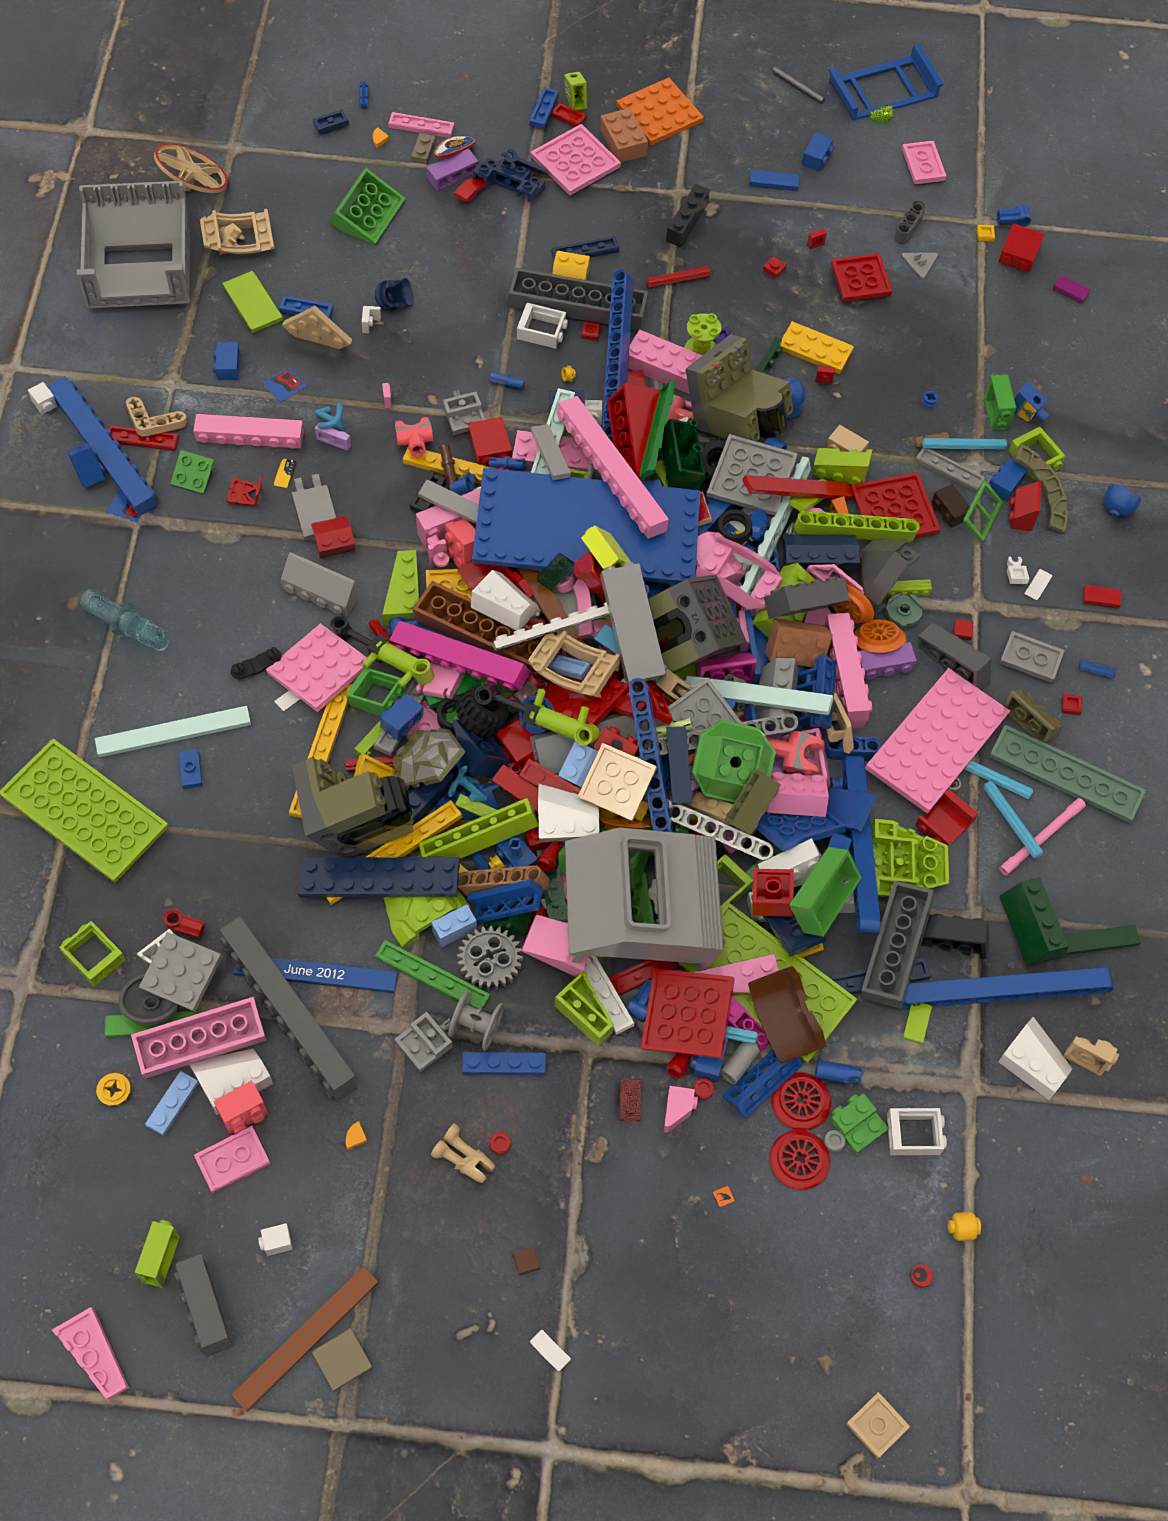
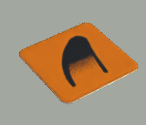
(723, 1196)

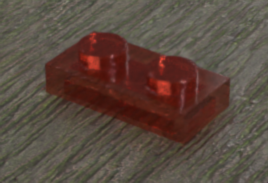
(630, 1099)

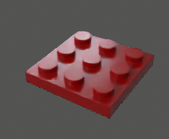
(861, 277)

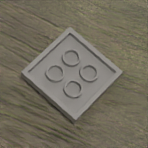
(180, 971)

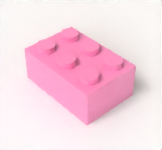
(800, 795)

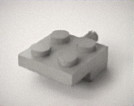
(462, 410)
(424, 1041)

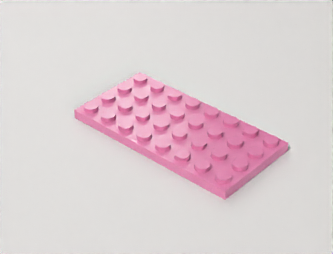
(937, 740)

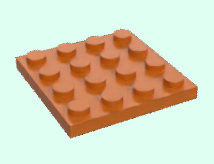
(661, 110)

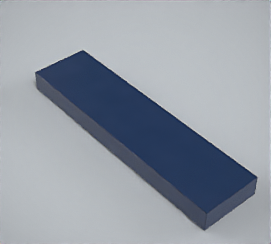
(590, 248)
(679, 765)

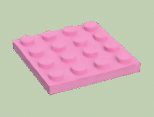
(575, 159)
(318, 667)

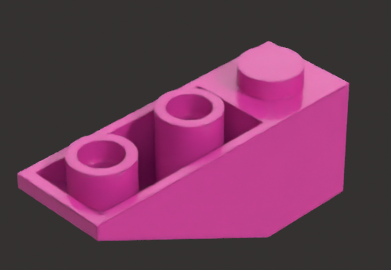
(742, 1019)

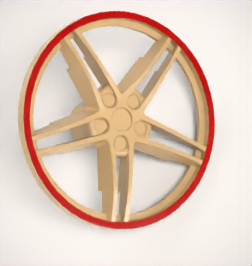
(189, 170)

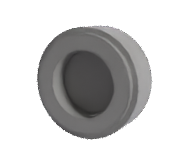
(834, 1141)

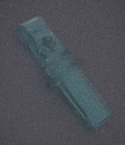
(124, 620)

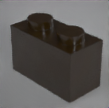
(950, 505)

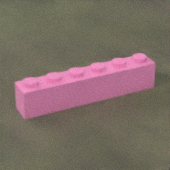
(248, 431)

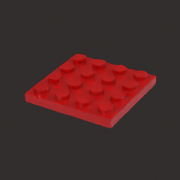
(897, 498)
(570, 702)
(688, 1013)

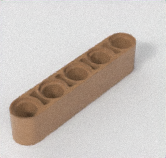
(485, 879)

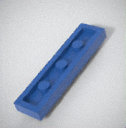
(503, 1063)

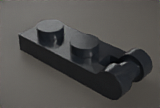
(419, 504)

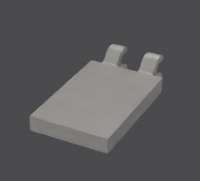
(312, 505)

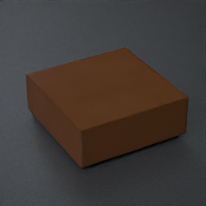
(526, 1261)

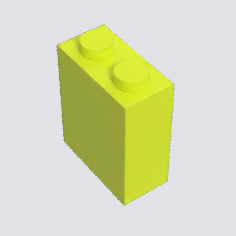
(604, 548)

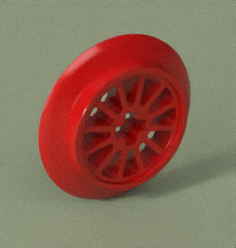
(807, 1121)
(790, 1179)

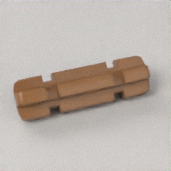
(918, 441)

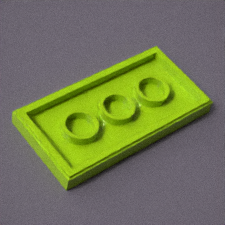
(252, 302)

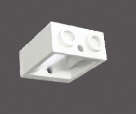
(543, 314)
(893, 1121)

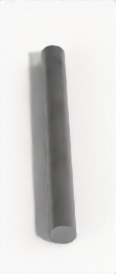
(798, 84)

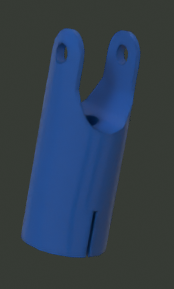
(837, 1072)

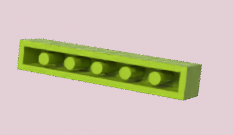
(482, 832)

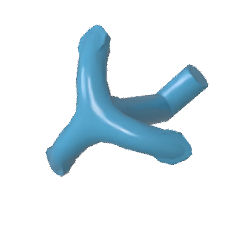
(333, 421)
(468, 783)

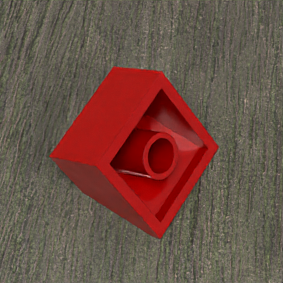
(1025, 507)
(333, 536)
(772, 892)

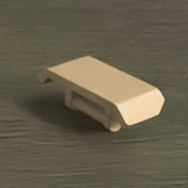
(844, 723)

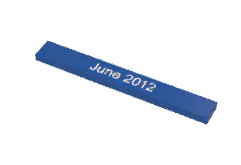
(334, 975)

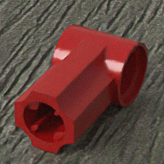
(185, 924)

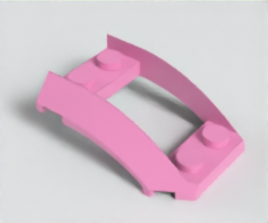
(717, 560)
(589, 629)

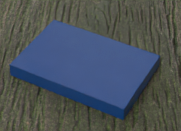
(850, 807)

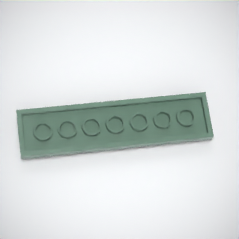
(1067, 773)

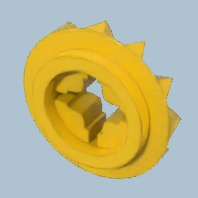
(108, 1082)

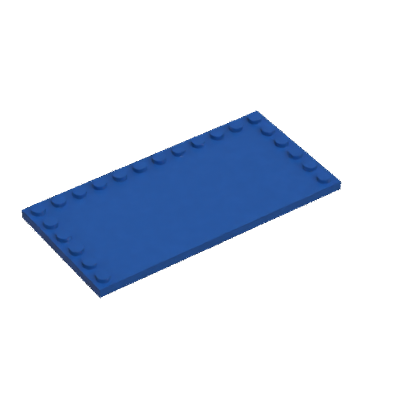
(532, 518)

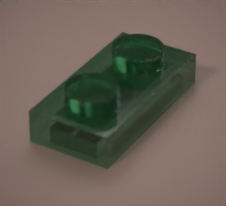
(555, 571)

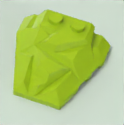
(907, 858)
(414, 914)

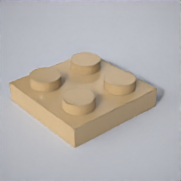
(877, 1425)

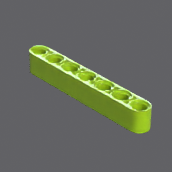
(860, 525)

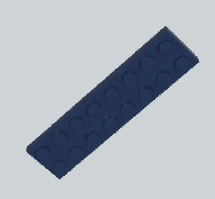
(379, 877)

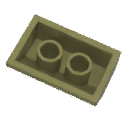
(1032, 716)

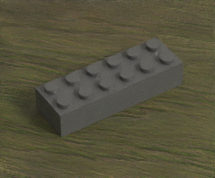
(897, 944)

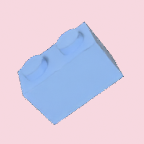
(454, 926)

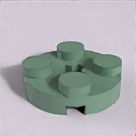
(902, 619)

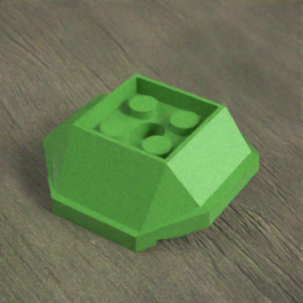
(713, 755)

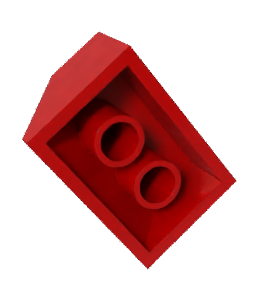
(589, 571)

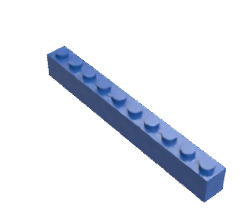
(108, 450)

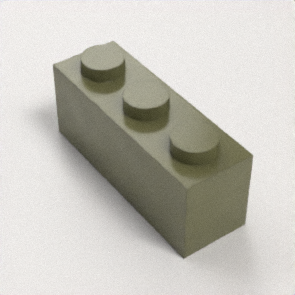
(752, 802)

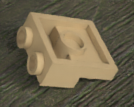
(1094, 1057)

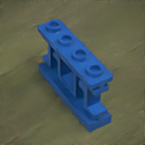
(825, 672)

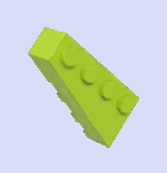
(403, 588)

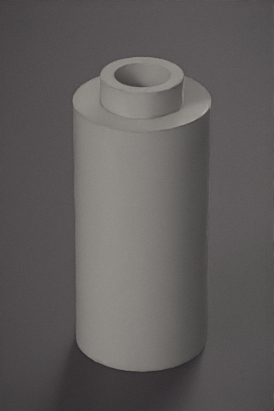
(739, 1062)

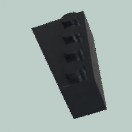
(958, 934)

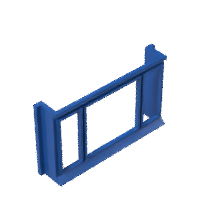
(917, 58)

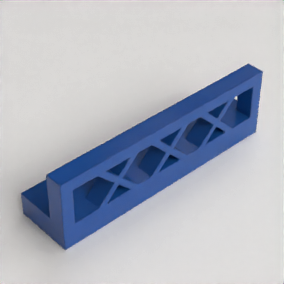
(756, 646)
(506, 895)
(766, 1083)

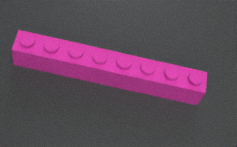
(460, 656)

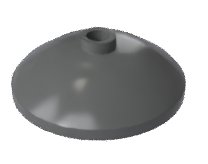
(137, 1004)

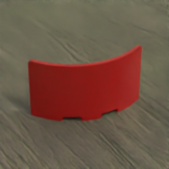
(474, 573)

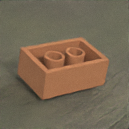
(623, 135)
(797, 641)

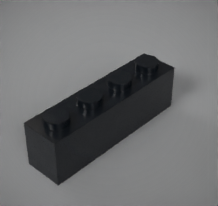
(687, 215)

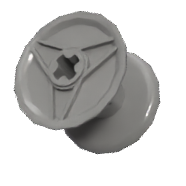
(476, 1019)

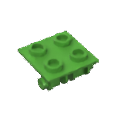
(192, 471)

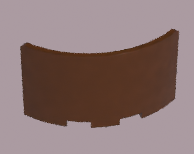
(785, 1016)

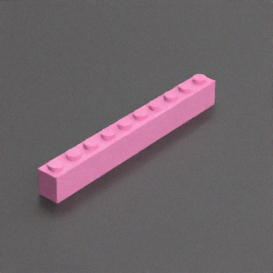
(612, 467)

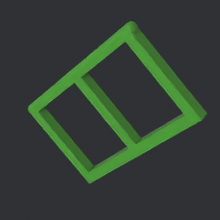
(981, 537)

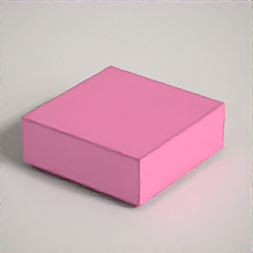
(387, 395)

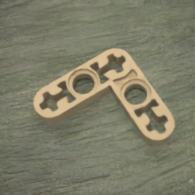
(177, 419)

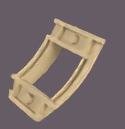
(258, 221)
(595, 680)

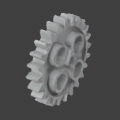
(499, 972)

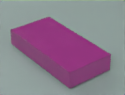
(1071, 289)

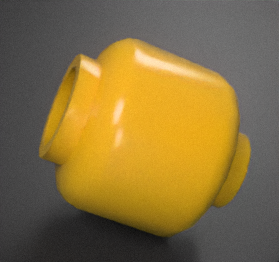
(964, 1226)

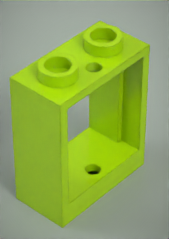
(1039, 436)
(737, 875)
(105, 966)
(157, 1253)

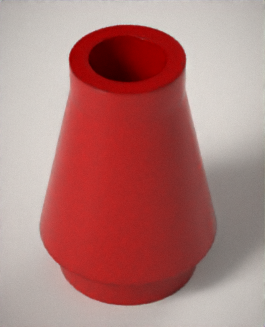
(548, 858)
(678, 1065)

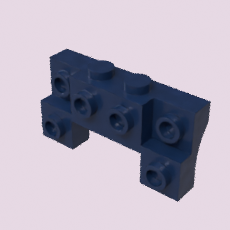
(510, 176)

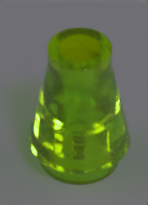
(882, 114)

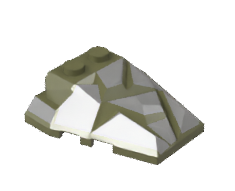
(427, 757)

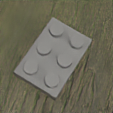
(1032, 657)

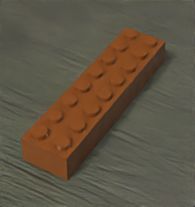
(452, 615)

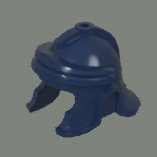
(394, 294)

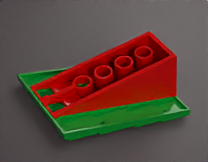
(638, 424)

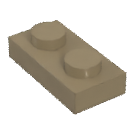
(423, 148)

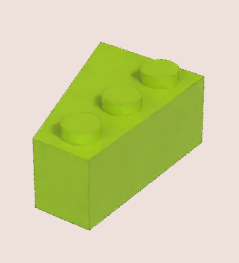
(841, 466)
(584, 1009)

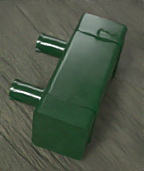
(683, 454)

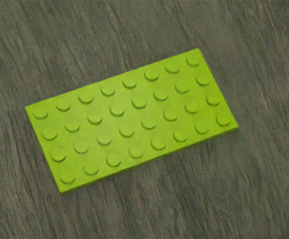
(83, 810)
(747, 940)

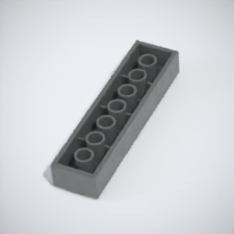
(575, 296)

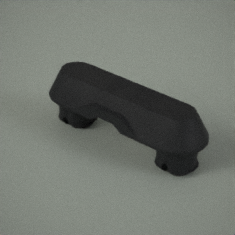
(256, 664)

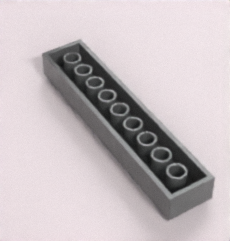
(288, 1010)

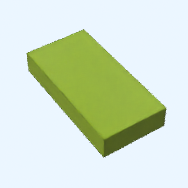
(917, 1023)

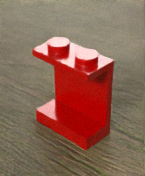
(947, 819)

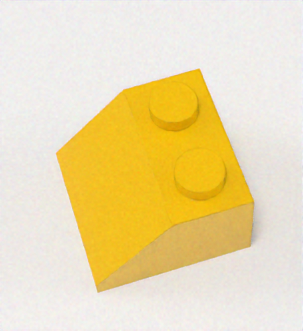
(571, 265)

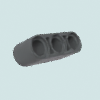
(909, 222)

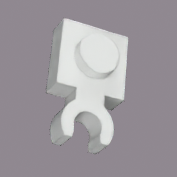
(1016, 573)

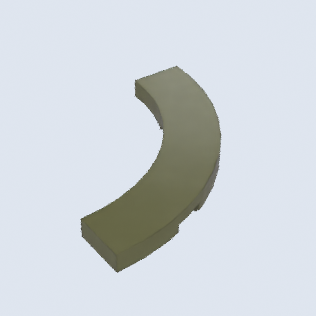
(1051, 485)

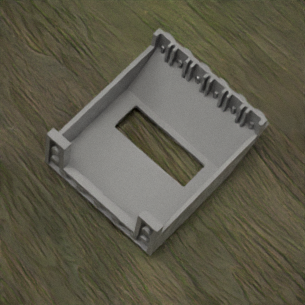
(129, 220)
(686, 897)

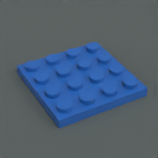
(791, 830)

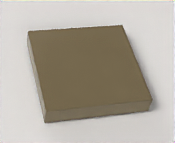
(342, 1359)

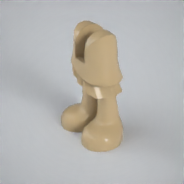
(467, 1164)

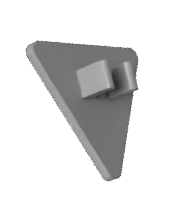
(920, 262)

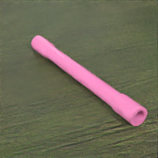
(1071, 811)

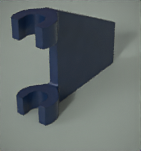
(517, 160)

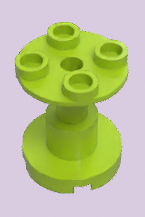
(703, 330)

